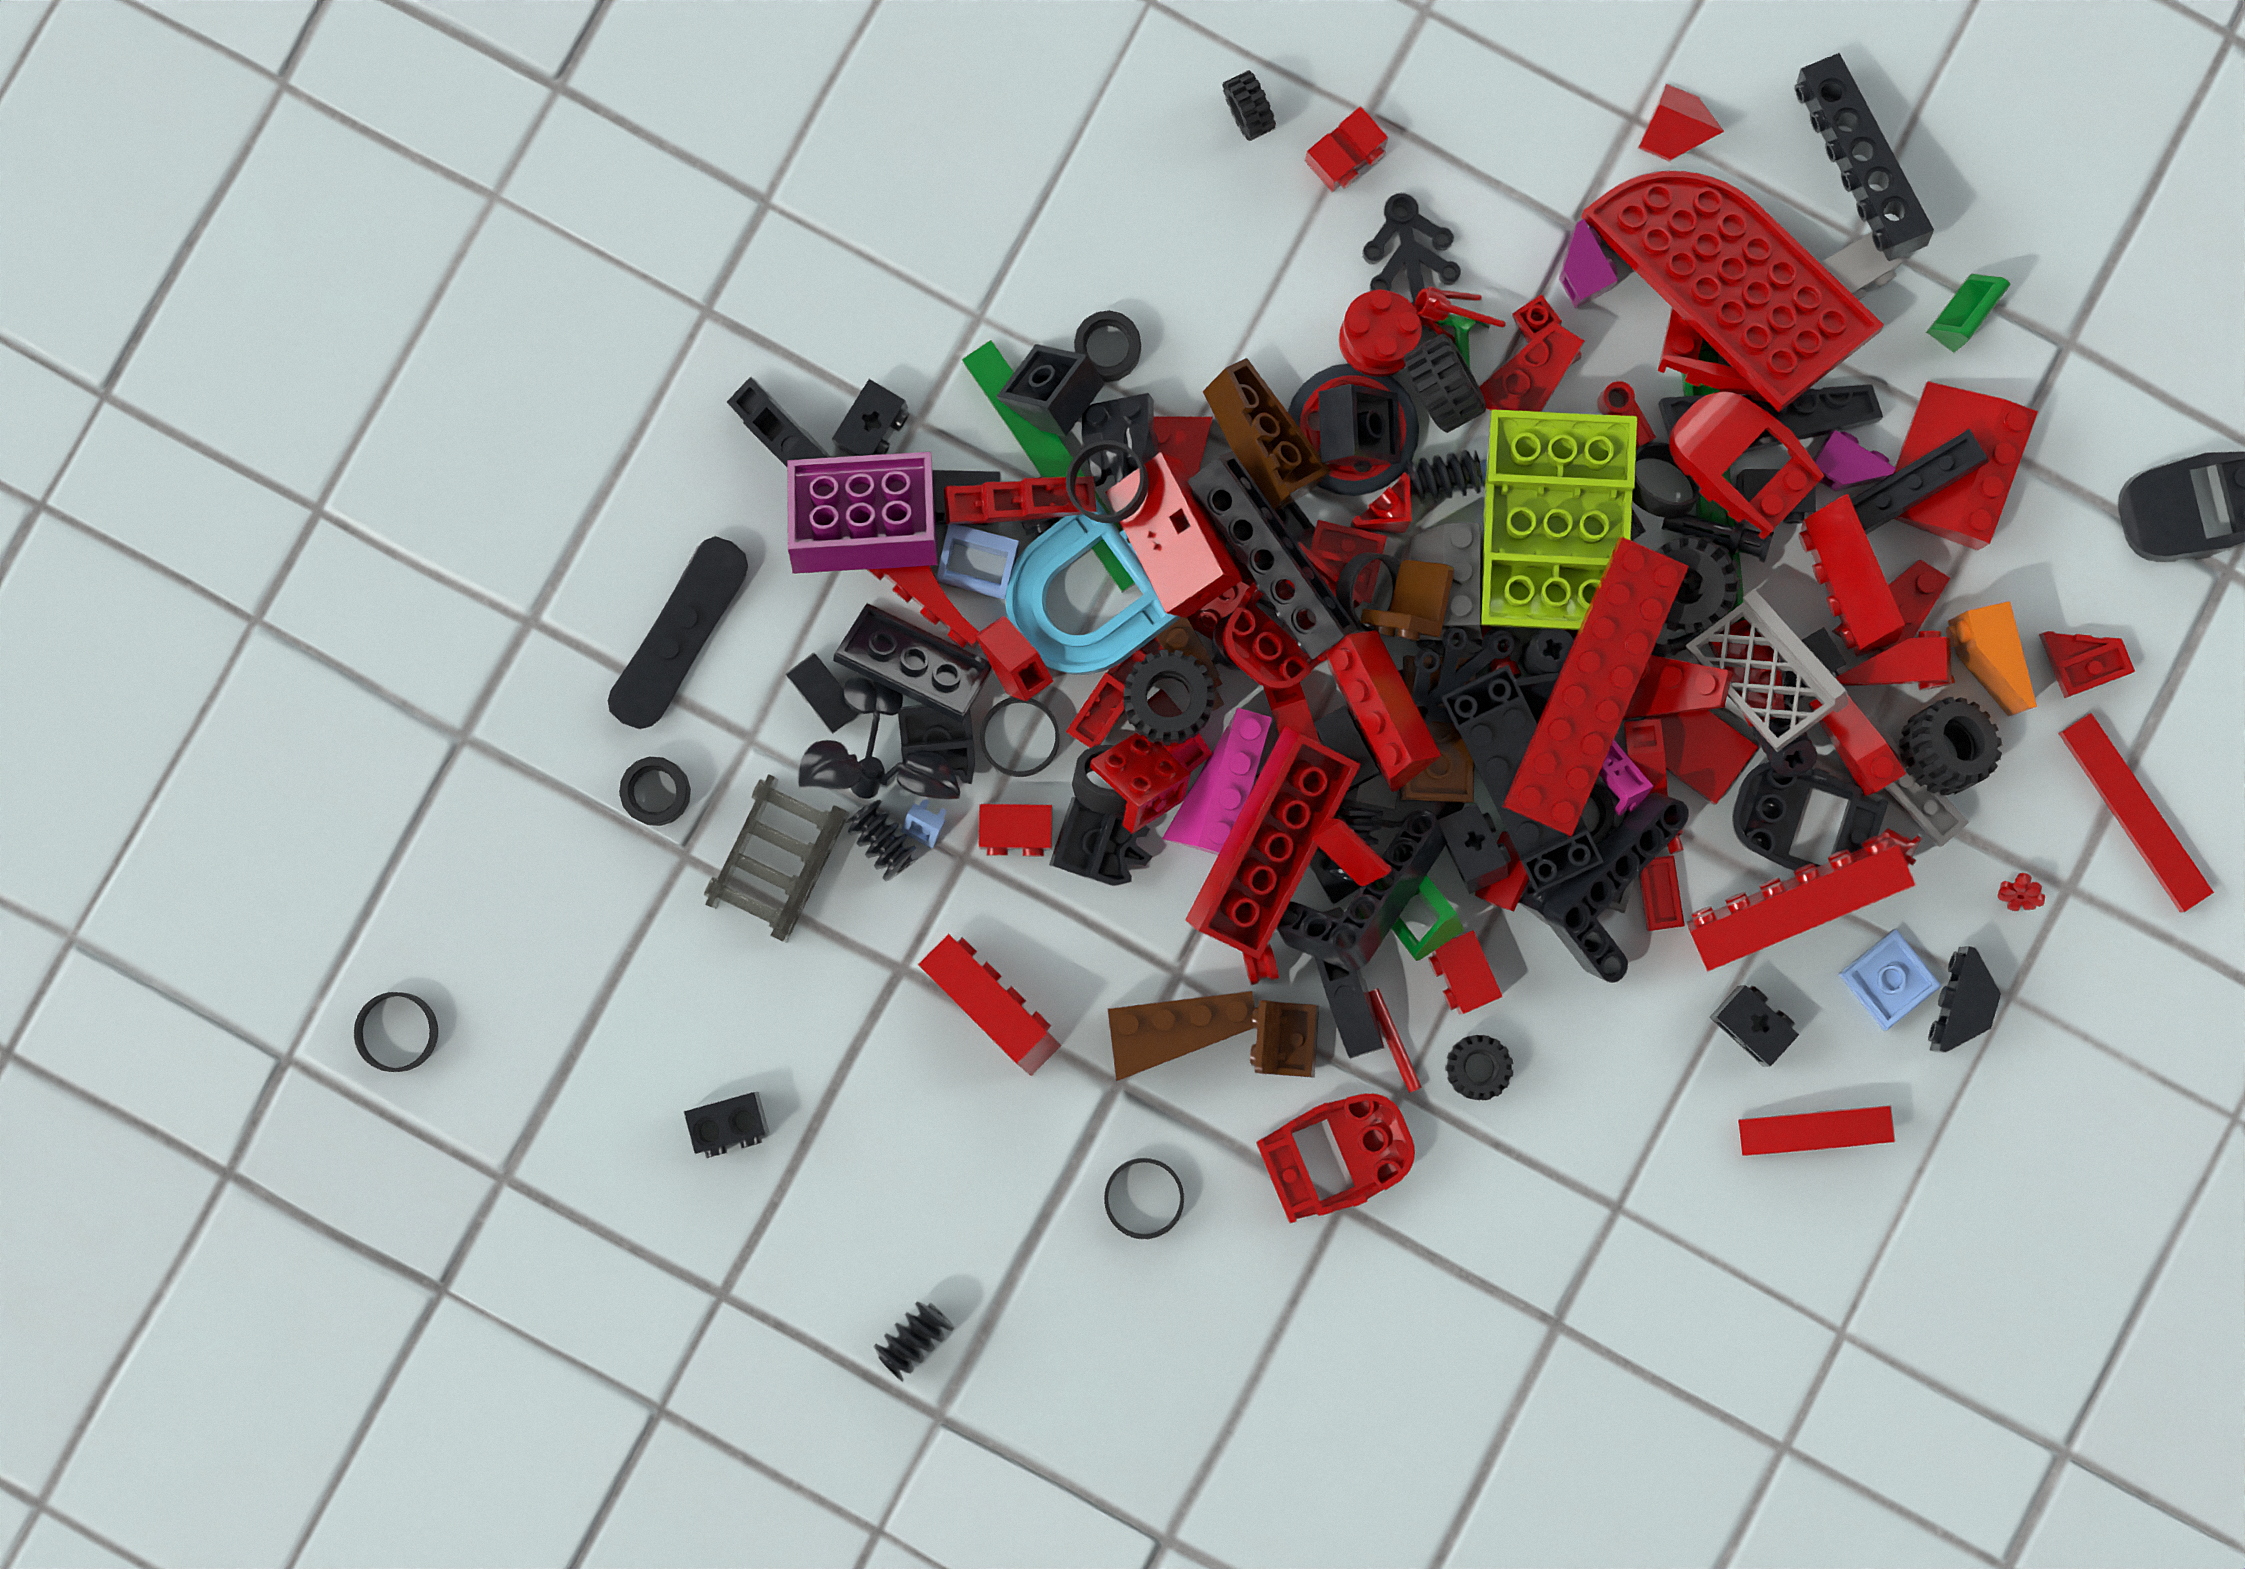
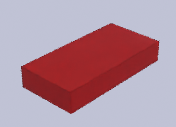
(1661, 894)

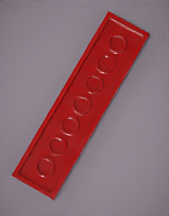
(1595, 686)

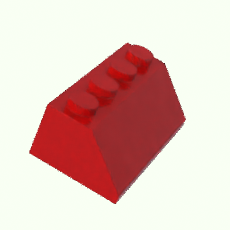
(1851, 577)
(1382, 707)

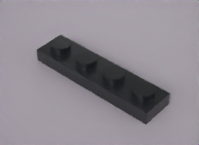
(1919, 481)

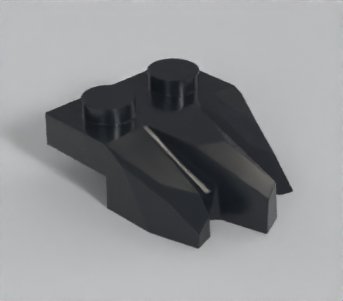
(1124, 421)
(936, 733)
(1097, 845)

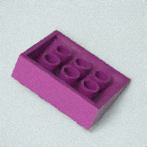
(861, 512)

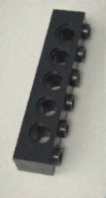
(1833, 79)
(1289, 559)

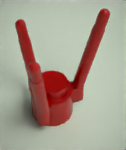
(1434, 306)

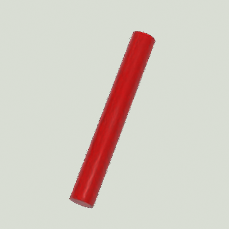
(1394, 1042)

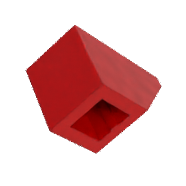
(1013, 659)

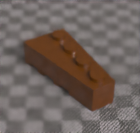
(1264, 435)
(1170, 1029)

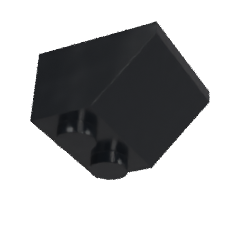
(1052, 388)
(1359, 426)

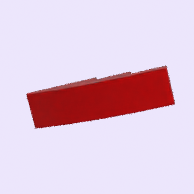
(1017, 500)
(1106, 701)
(1816, 1130)

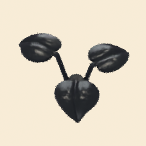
(831, 767)

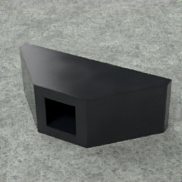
(1966, 1002)

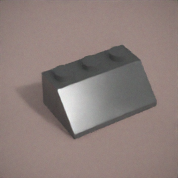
(1462, 549)

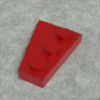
(1533, 373)
(1757, 675)
(1677, 687)

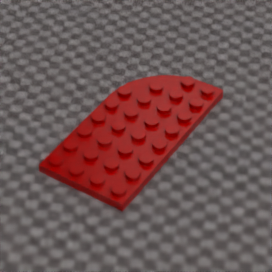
(1735, 278)

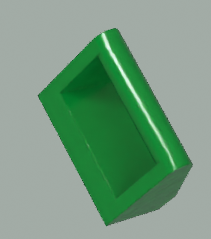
(1967, 310)
(1445, 928)

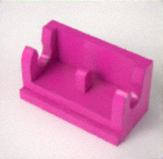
(1624, 779)

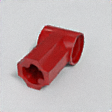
(1630, 408)

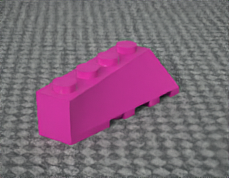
(1221, 786)

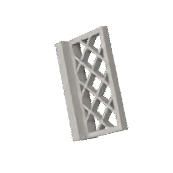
(1791, 650)

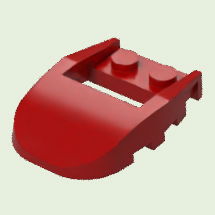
(1681, 353)
(1716, 434)
(1263, 646)
(1372, 1144)

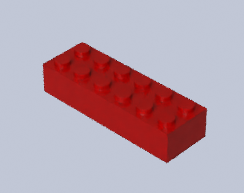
(1271, 843)
(1800, 902)

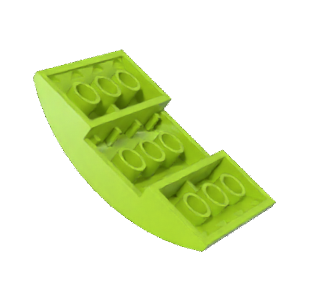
(1552, 513)

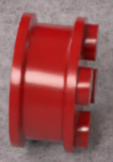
(1379, 332)

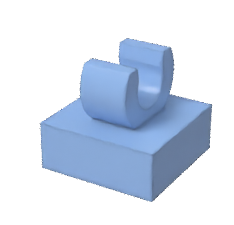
(923, 824)

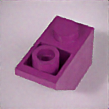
(1585, 269)
(1849, 464)

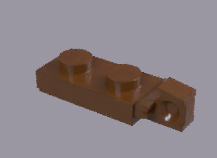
(1183, 637)

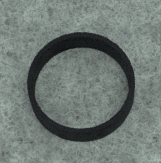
(1082, 456)
(1656, 505)
(1347, 580)
(998, 706)
(359, 1024)
(1150, 1235)

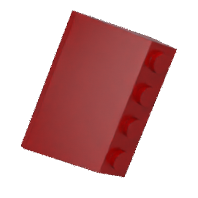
(1971, 506)

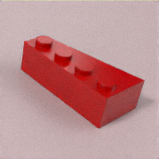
(989, 1005)

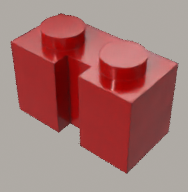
(1347, 150)
(1015, 827)
(1465, 973)

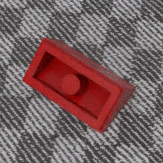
(1350, 852)
(1509, 890)

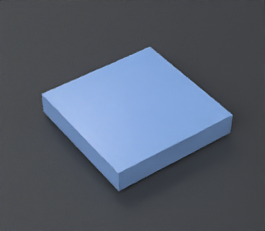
(1890, 980)

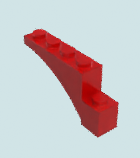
(922, 587)

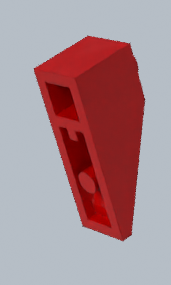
(1909, 662)
(1860, 747)

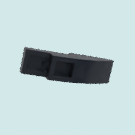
(773, 424)
(1350, 1005)

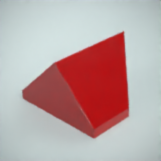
(1678, 124)
(1389, 511)

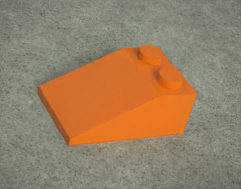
(1992, 651)

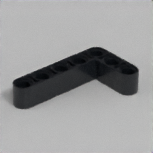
(1625, 853)
(1375, 908)

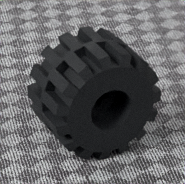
(1717, 578)

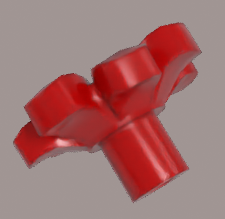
(2021, 893)

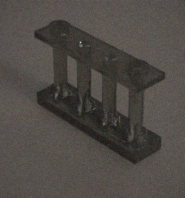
(797, 888)

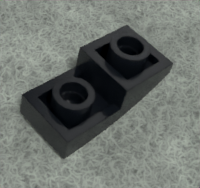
(821, 692)
(1343, 736)

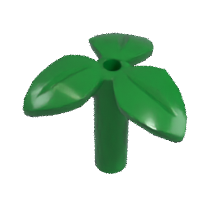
(1462, 328)

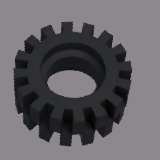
(1249, 105)
(1501, 1067)

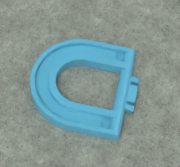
(1113, 640)

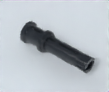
(1734, 543)

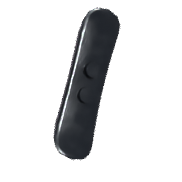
(679, 633)

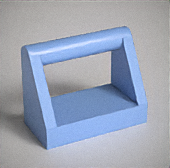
(980, 541)

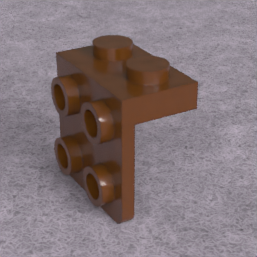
(1417, 602)
(1285, 1038)

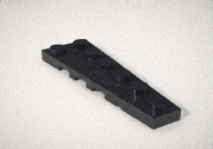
(1808, 416)

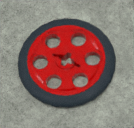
(1345, 479)

